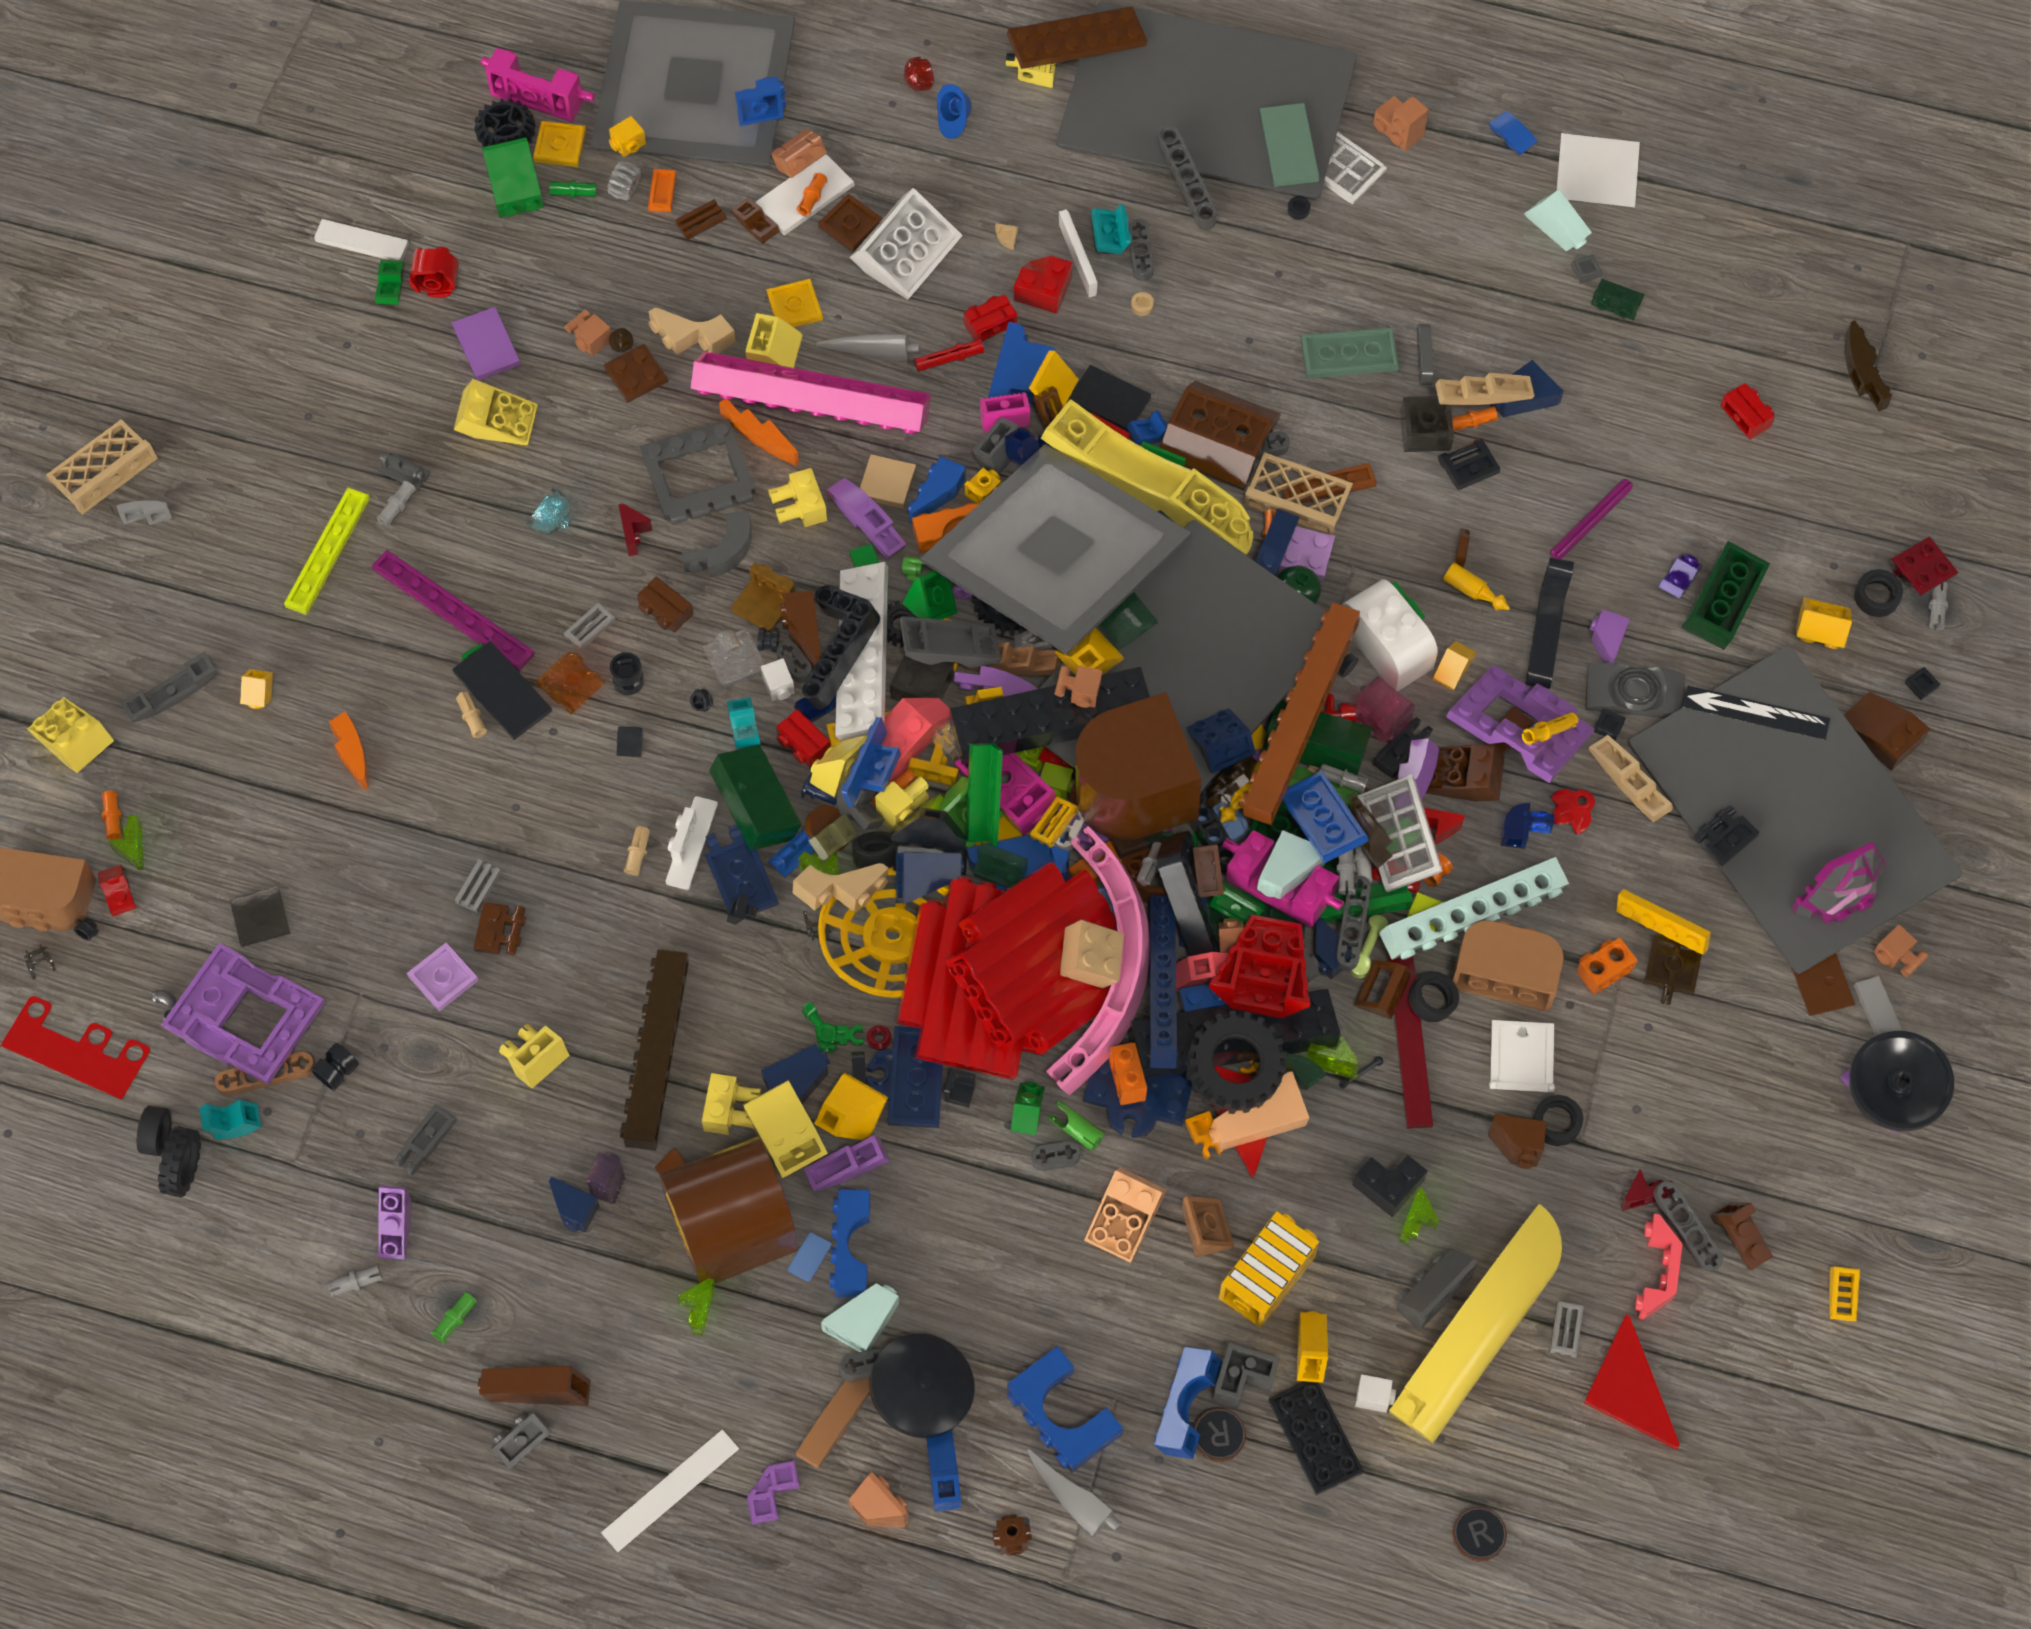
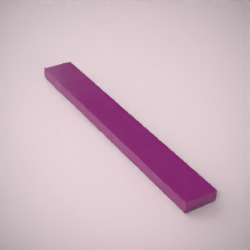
(451, 608)

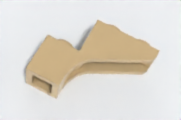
(682, 333)
(850, 888)

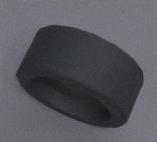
(1881, 577)
(873, 849)
(1448, 990)
(1570, 1106)
(153, 1130)

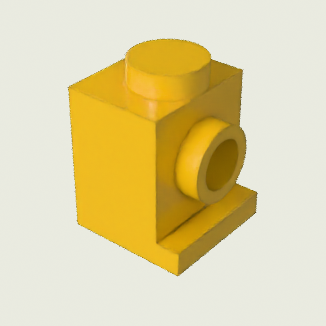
(976, 490)

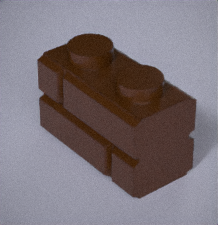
(664, 604)

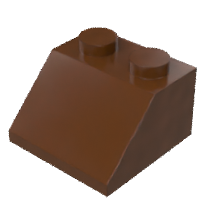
(1518, 1139)

